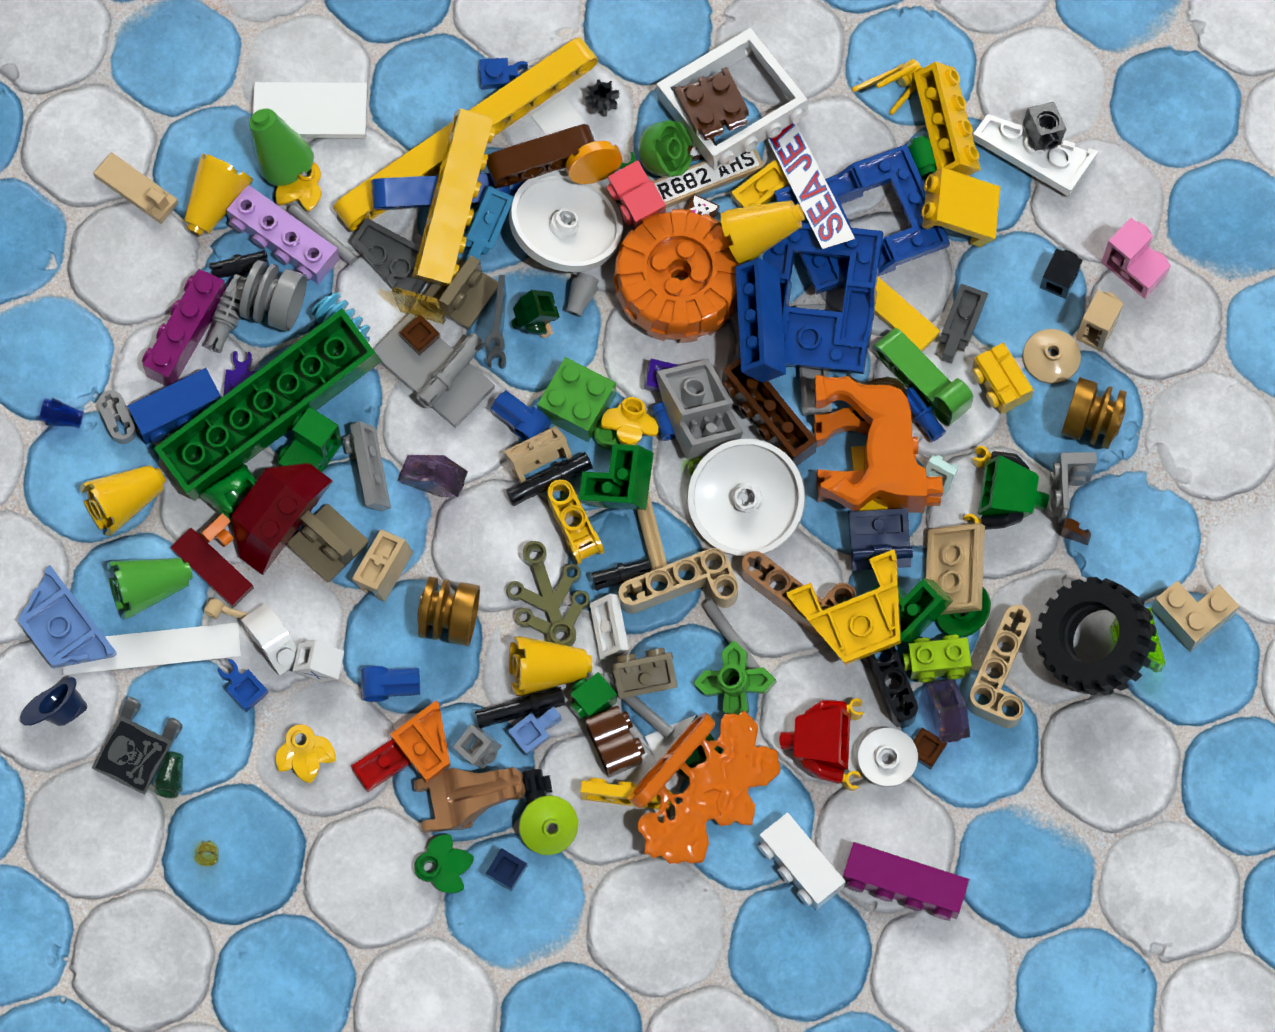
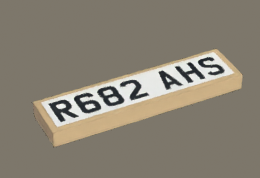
(702, 178)

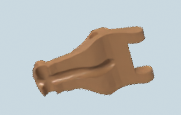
(464, 795)

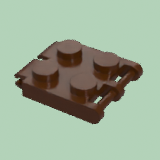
(712, 104)

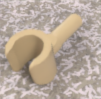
(215, 607)

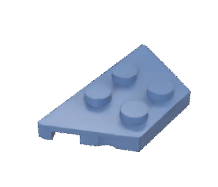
(62, 626)

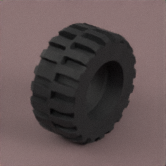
(1063, 619)

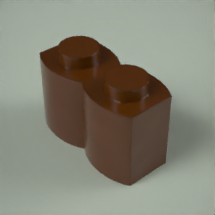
(614, 742)

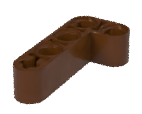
(537, 156)

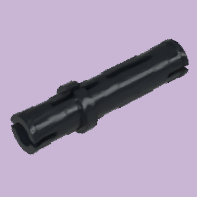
(542, 481)
(522, 707)

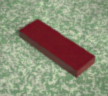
(212, 567)

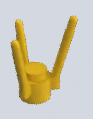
(903, 74)

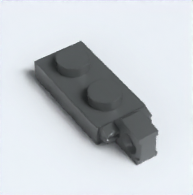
(962, 320)

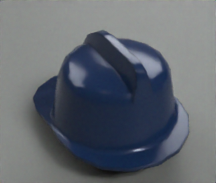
(57, 705)

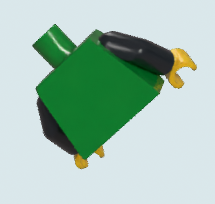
(1006, 490)

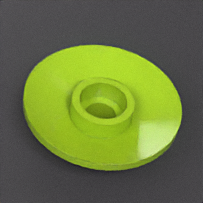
(539, 815)

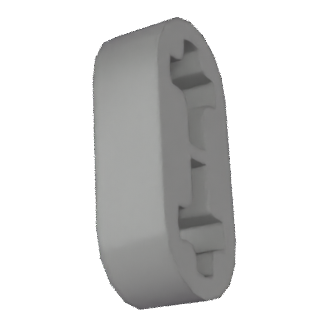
(111, 419)

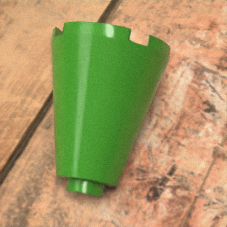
(278, 148)
(146, 582)

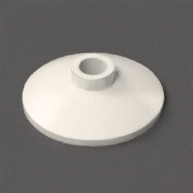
(892, 743)

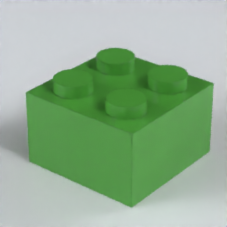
(577, 399)

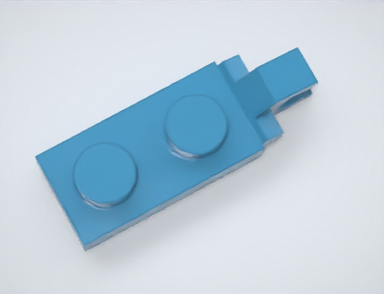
(487, 222)

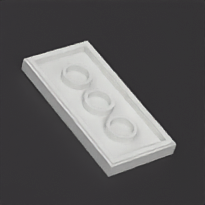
(316, 107)

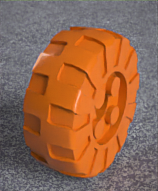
(669, 248)

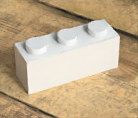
(800, 862)

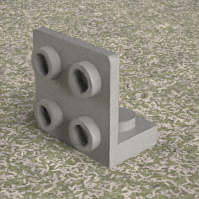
(1073, 470)

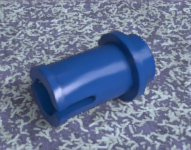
(664, 426)

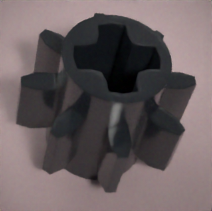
(602, 105)
(535, 784)

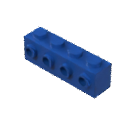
(760, 320)

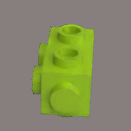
(937, 658)

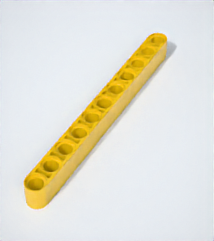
(503, 106)

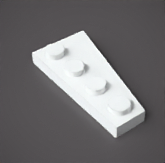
(1057, 167)

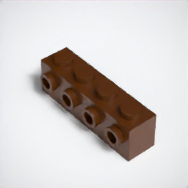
(770, 413)

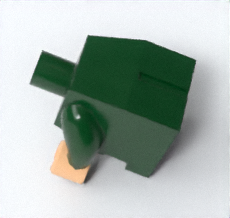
(535, 312)

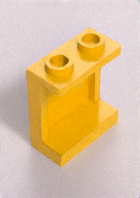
(961, 205)

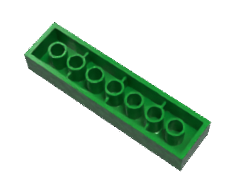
(267, 404)

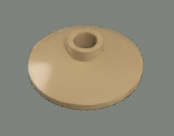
(1051, 368)

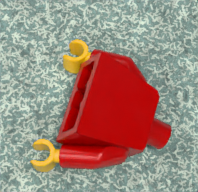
(823, 740)

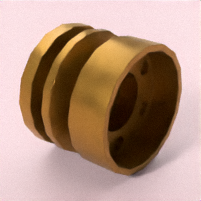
(1094, 413)
(448, 611)

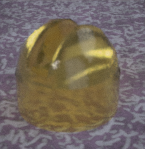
(201, 853)

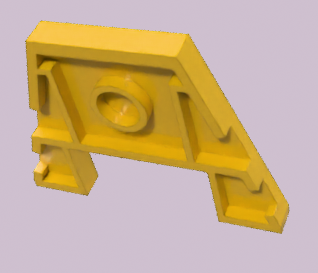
(859, 624)

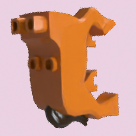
(890, 463)

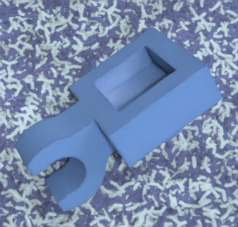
(532, 732)

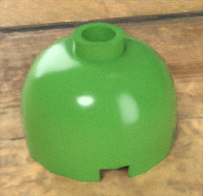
(665, 149)

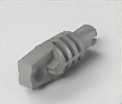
(226, 314)

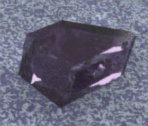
(433, 475)
(948, 710)

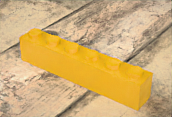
(453, 197)

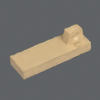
(136, 188)

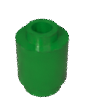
(923, 156)

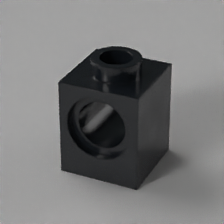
(1045, 116)
(1061, 273)

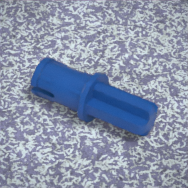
(924, 416)

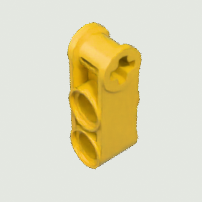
(580, 539)

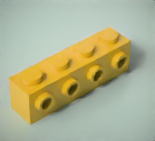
(947, 118)

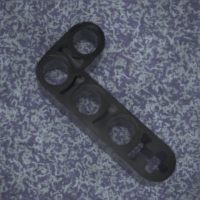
(894, 670)

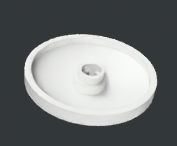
(565, 222)
(746, 497)

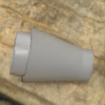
(581, 293)

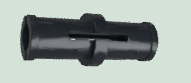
(237, 265)
(621, 573)

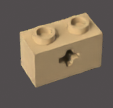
(1099, 320)

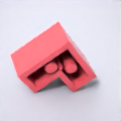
(635, 193)

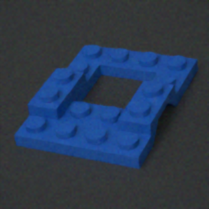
(892, 167)
(830, 337)

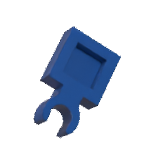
(497, 73)
(243, 688)

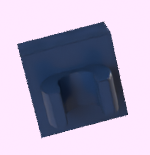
(506, 869)

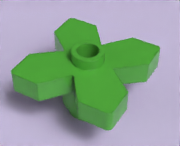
(735, 666)

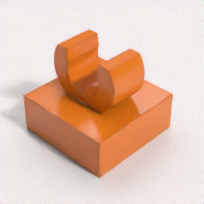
(217, 531)

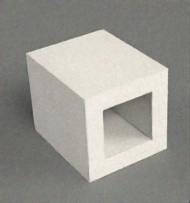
(318, 661)

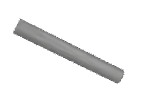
(307, 220)
(727, 630)
(643, 710)

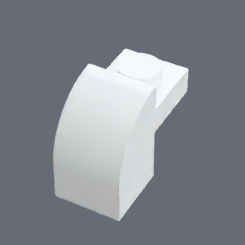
(271, 637)

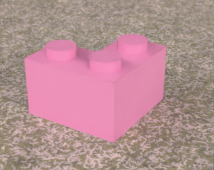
(1133, 259)

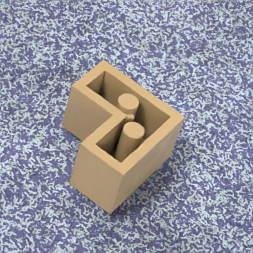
(1193, 620)

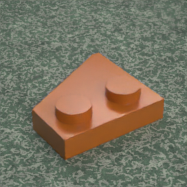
(424, 742)

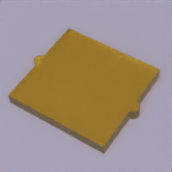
(418, 304)

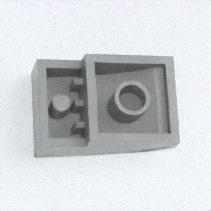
(697, 407)

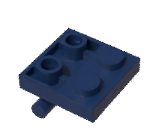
(878, 533)

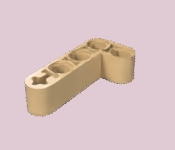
(676, 586)
(1002, 662)

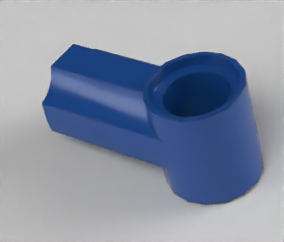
(524, 420)
(381, 683)

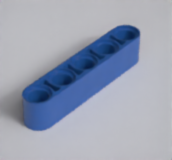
(416, 191)

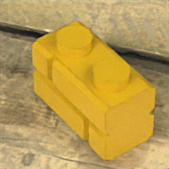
(1002, 378)

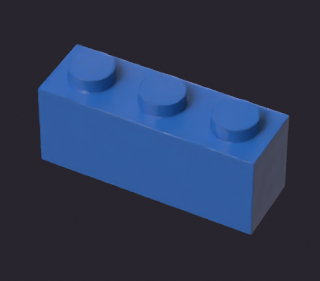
(173, 406)

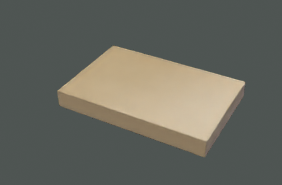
(957, 564)

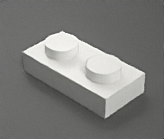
(609, 626)

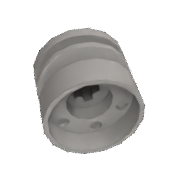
(277, 297)

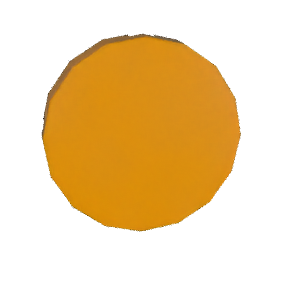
(594, 162)

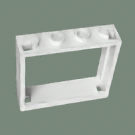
(711, 64)

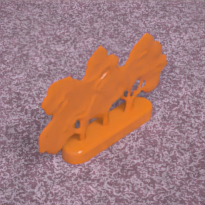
(715, 788)

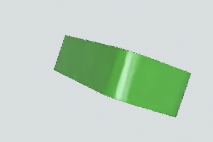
(915, 370)

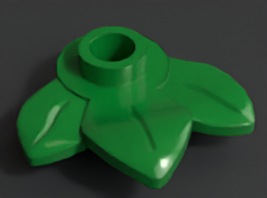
(448, 864)

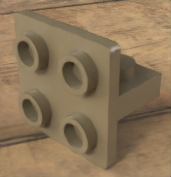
(466, 294)
(327, 542)
(644, 674)

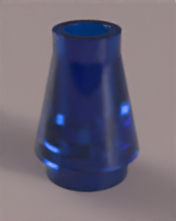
(60, 414)

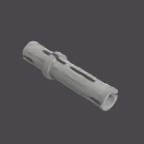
(442, 379)

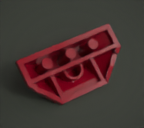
(273, 511)

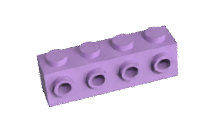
(282, 234)

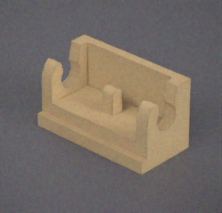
(537, 452)
(383, 564)

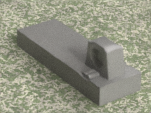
(365, 445)

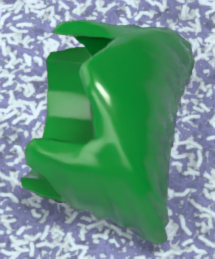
(230, 491)

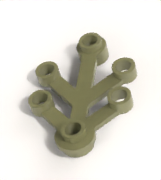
(549, 601)

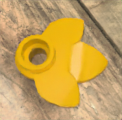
(304, 189)
(630, 421)
(304, 758)

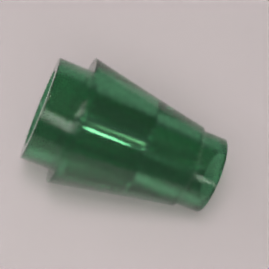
(170, 776)

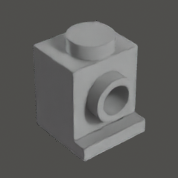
(483, 749)

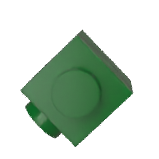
(592, 696)

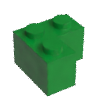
(314, 443)
(624, 485)
(920, 608)

